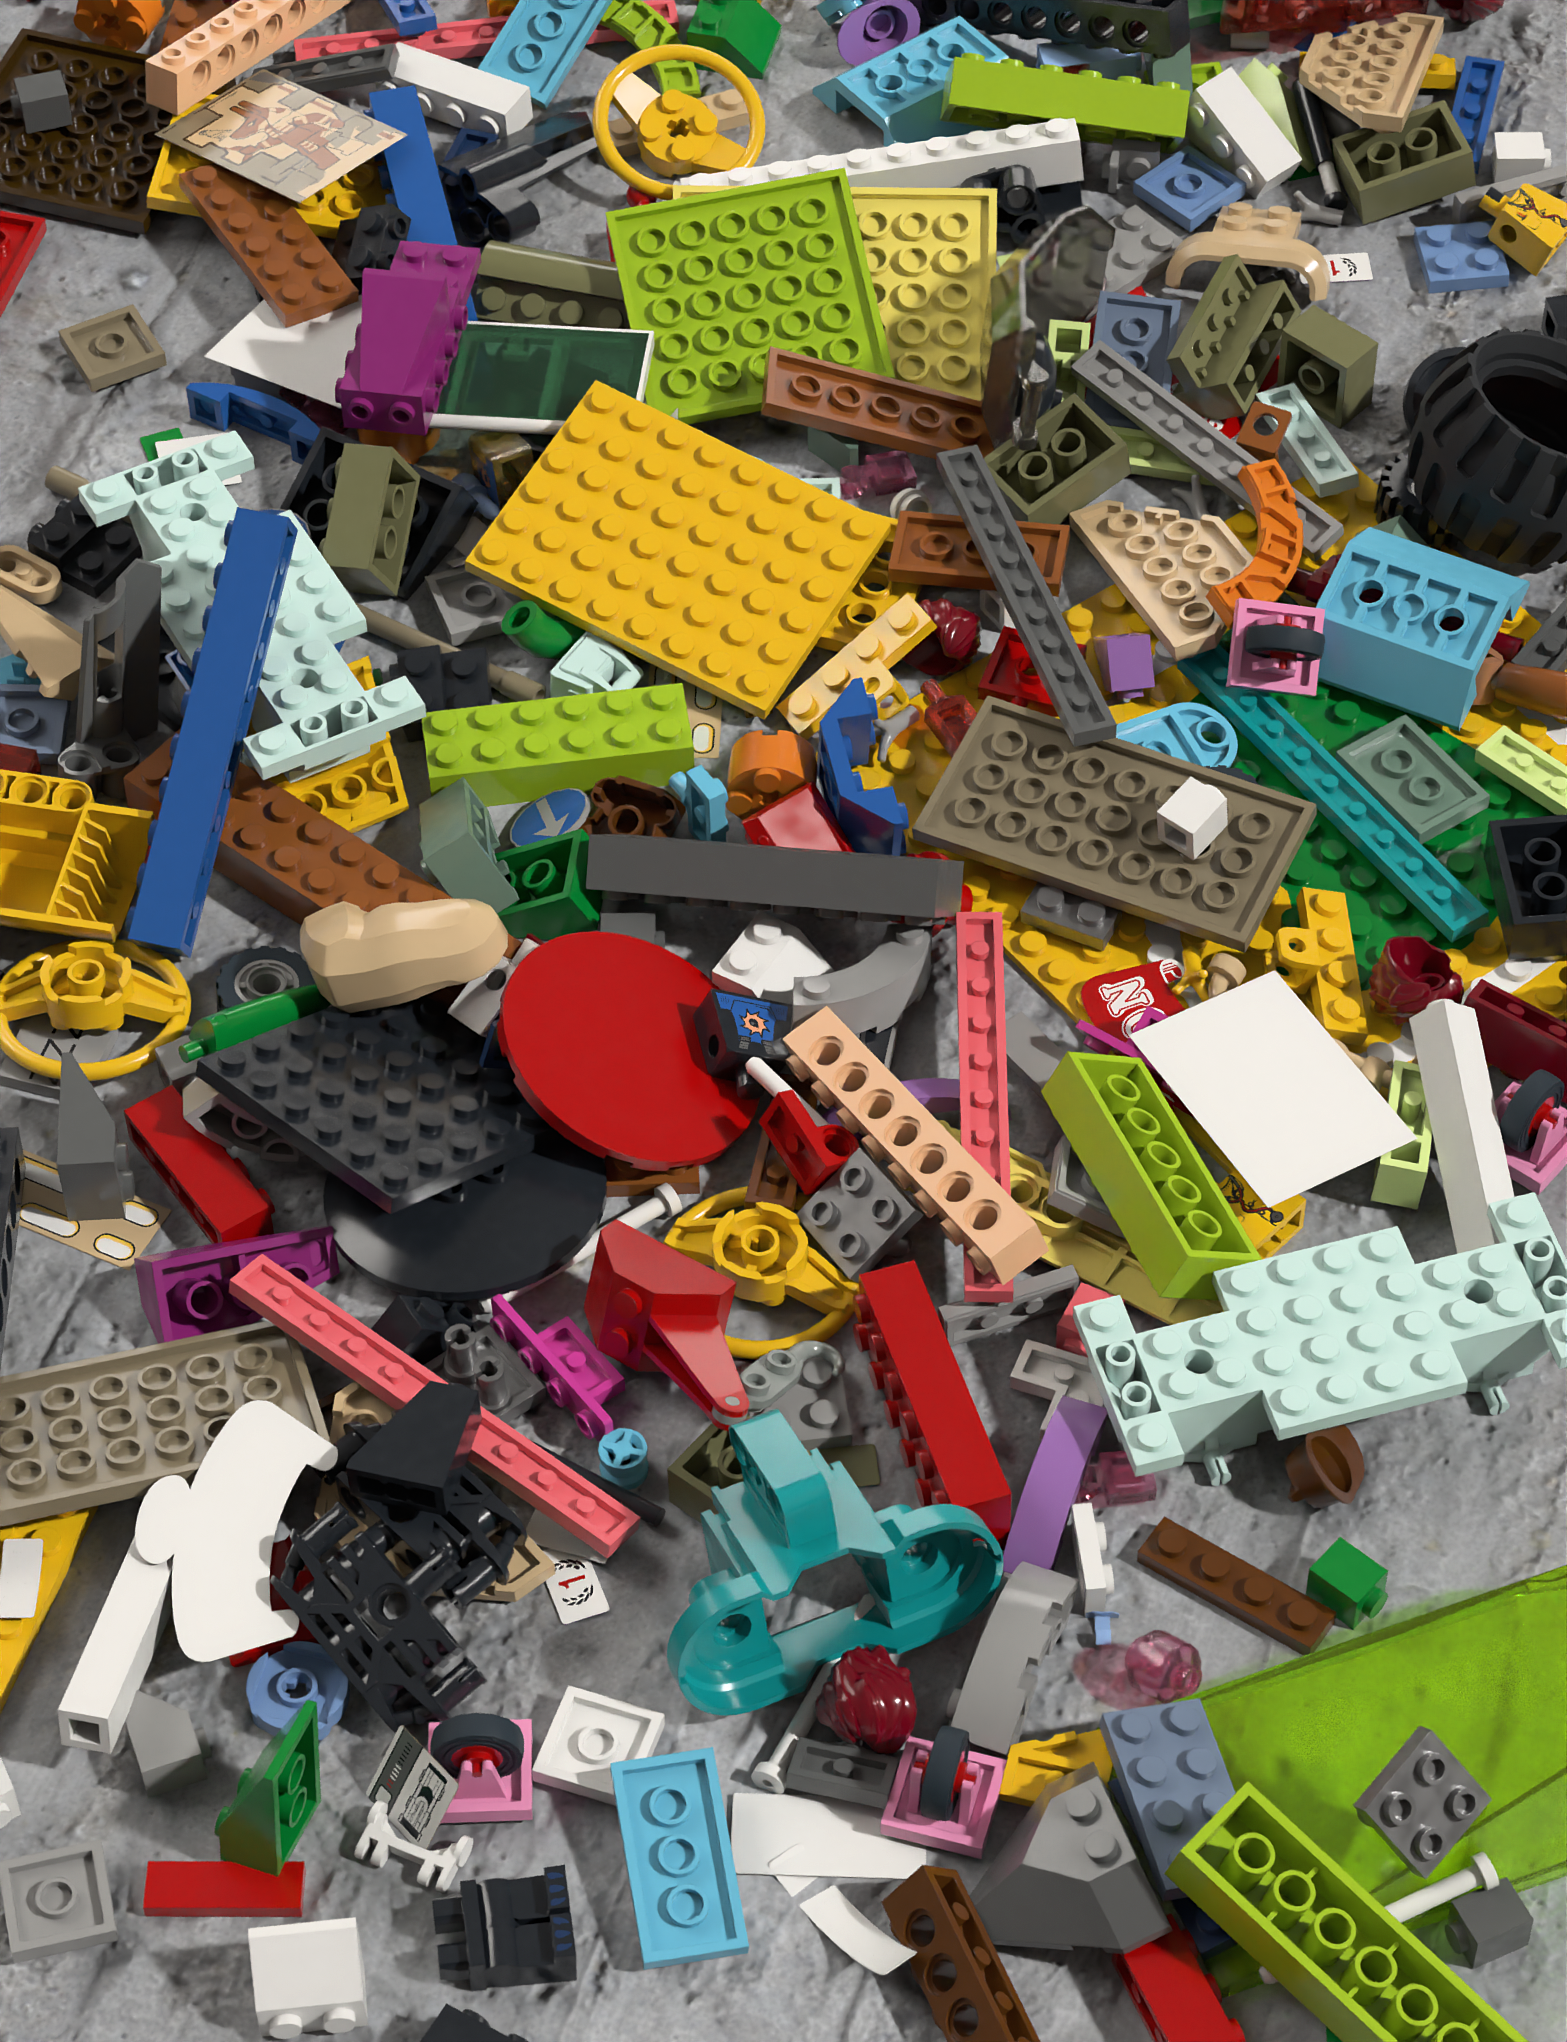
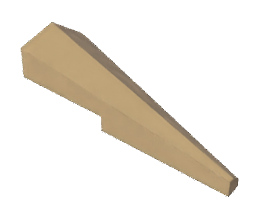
(46, 645)

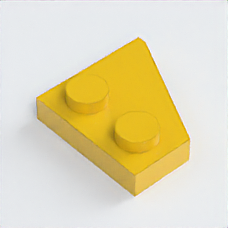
(1038, 1763)

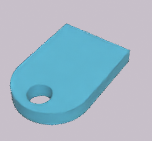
(1178, 733)

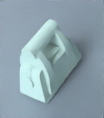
(591, 667)

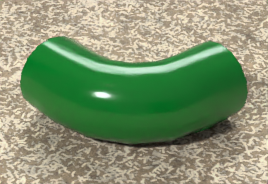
(539, 633)

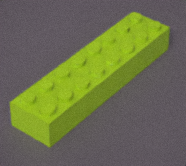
(1325, 1932)

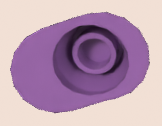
(876, 28)

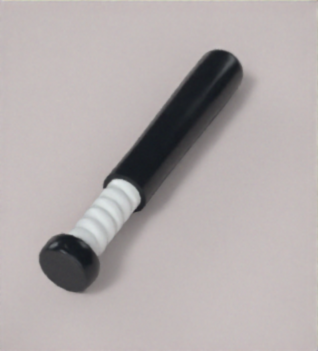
(1319, 143)

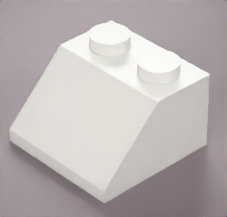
(767, 960)
(308, 1977)

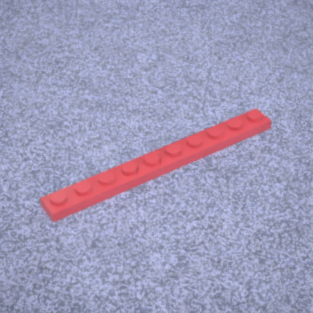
(450, 39)
(983, 1068)
(398, 1378)

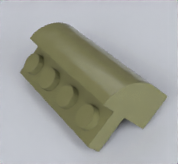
(548, 288)
(1230, 341)

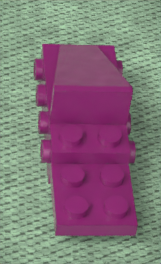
(407, 337)

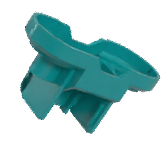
(793, 1517)

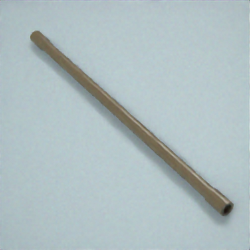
(506, 682)

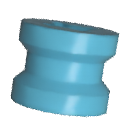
(615, 1449)

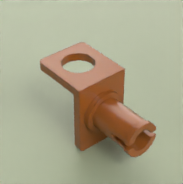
(1263, 446)

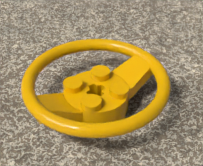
(657, 116)
(93, 987)
(768, 1276)

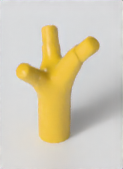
(1194, 974)

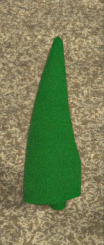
(250, 1019)

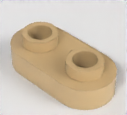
(29, 575)

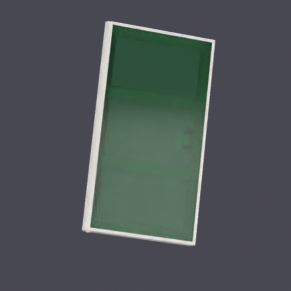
(536, 374)

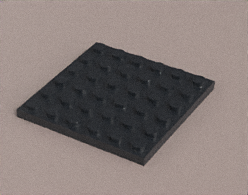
(382, 1098)

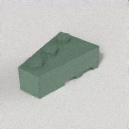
(460, 847)

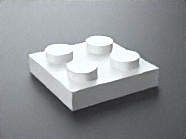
(588, 1737)

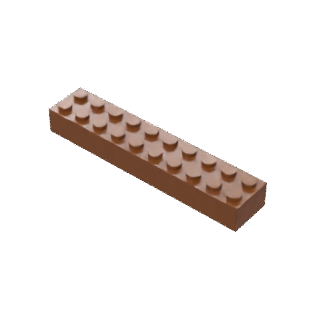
(295, 853)

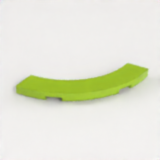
(647, 29)

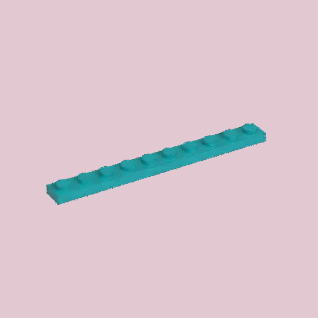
(1339, 798)

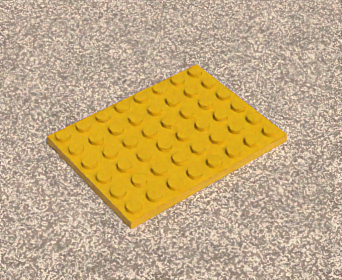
(678, 548)

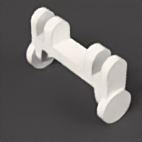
(382, 1836)

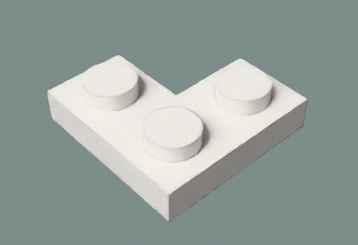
(1054, 1373)

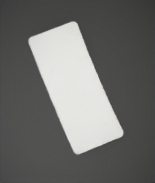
(20, 1577)

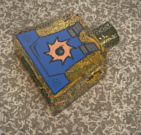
(500, 460)

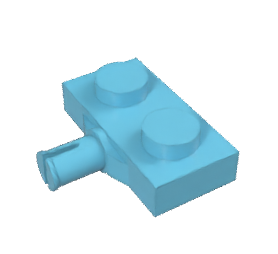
(704, 803)

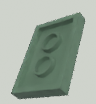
(1413, 778)

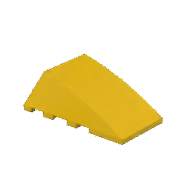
(358, 790)

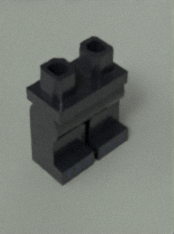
(512, 1931)

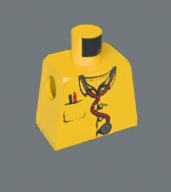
(1527, 225)
(1266, 1227)

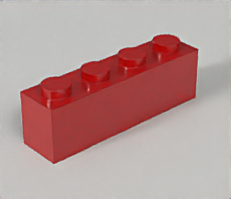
(198, 1170)
(1173, 1991)

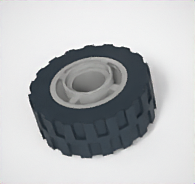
(259, 974)

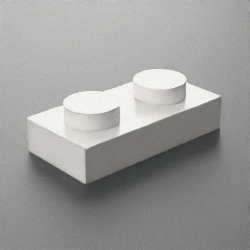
(1088, 1541)

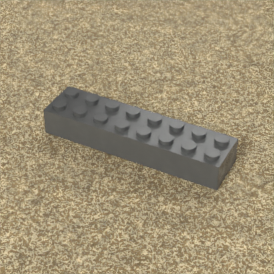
(764, 875)

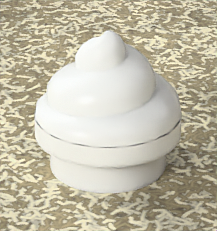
(910, 500)

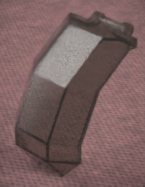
(1046, 278)

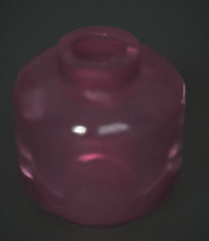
(1163, 1666)

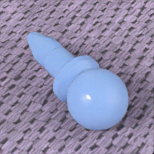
(479, 493)

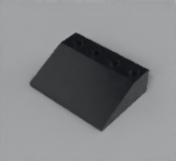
(437, 521)

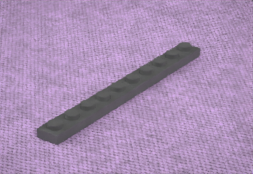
(1026, 597)

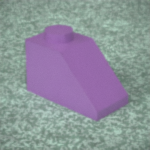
(1125, 663)

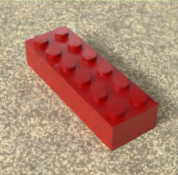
(928, 1397)

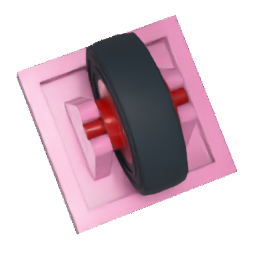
(1276, 647)
(1534, 1129)
(489, 1762)
(944, 1794)

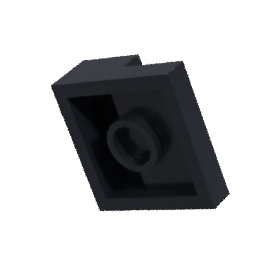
(370, 240)
(84, 554)
(444, 680)

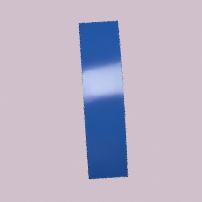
(225, 403)

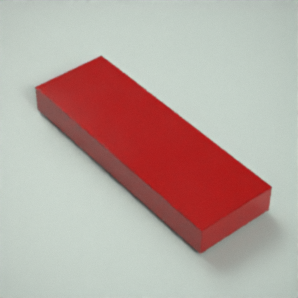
(222, 1890)

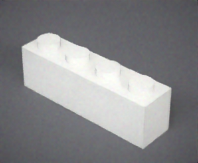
(461, 93)

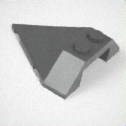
(1070, 1876)

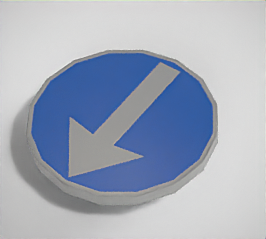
(550, 816)

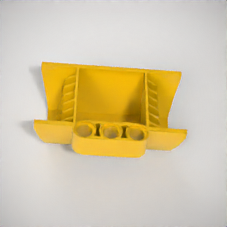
(66, 858)

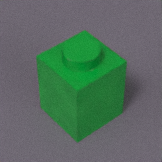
(1348, 1583)

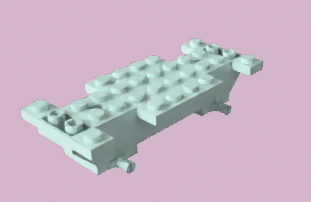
(308, 700)
(1331, 1340)

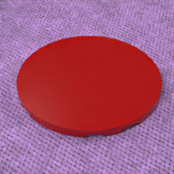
(613, 1051)

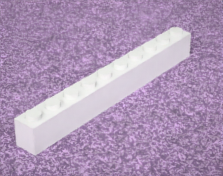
(941, 162)

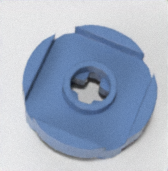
(296, 1664)

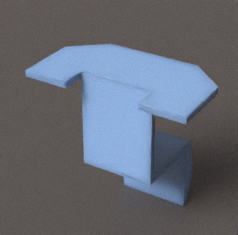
(1102, 1625)

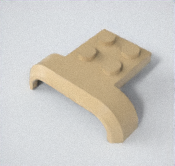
(1258, 239)

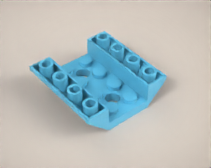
(915, 83)
(1395, 645)

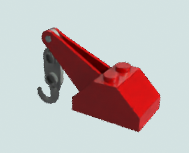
(671, 1318)

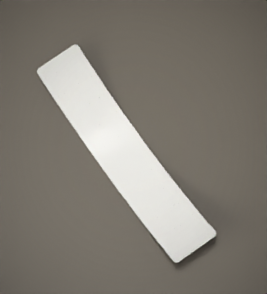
(844, 1923)

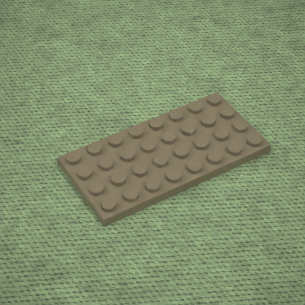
(1090, 824)
(136, 1415)

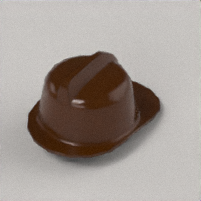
(1325, 1468)

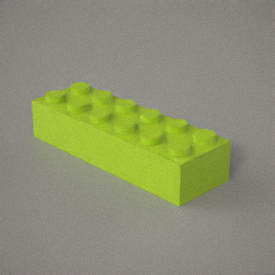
(1103, 108)
(560, 743)
(1147, 1173)

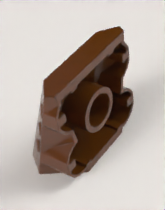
(632, 809)

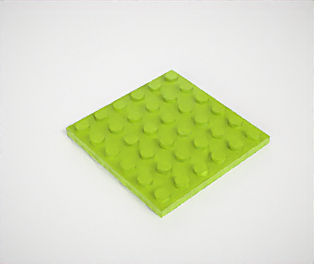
(742, 274)

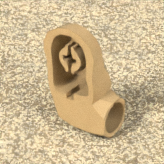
(399, 950)

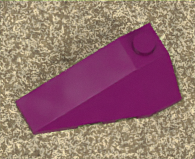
(189, 1287)

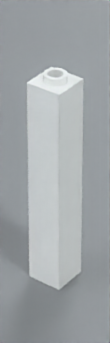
(1462, 1119)
(117, 1654)

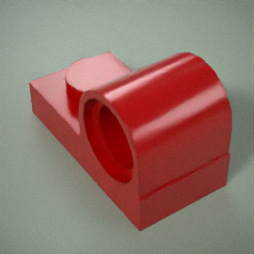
(807, 1150)

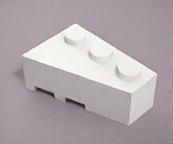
(1239, 134)

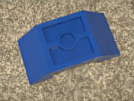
(869, 817)

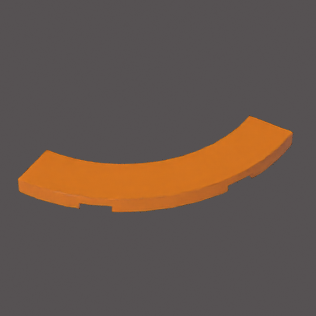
(1277, 544)

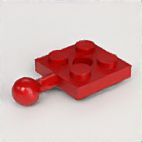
(1006, 679)

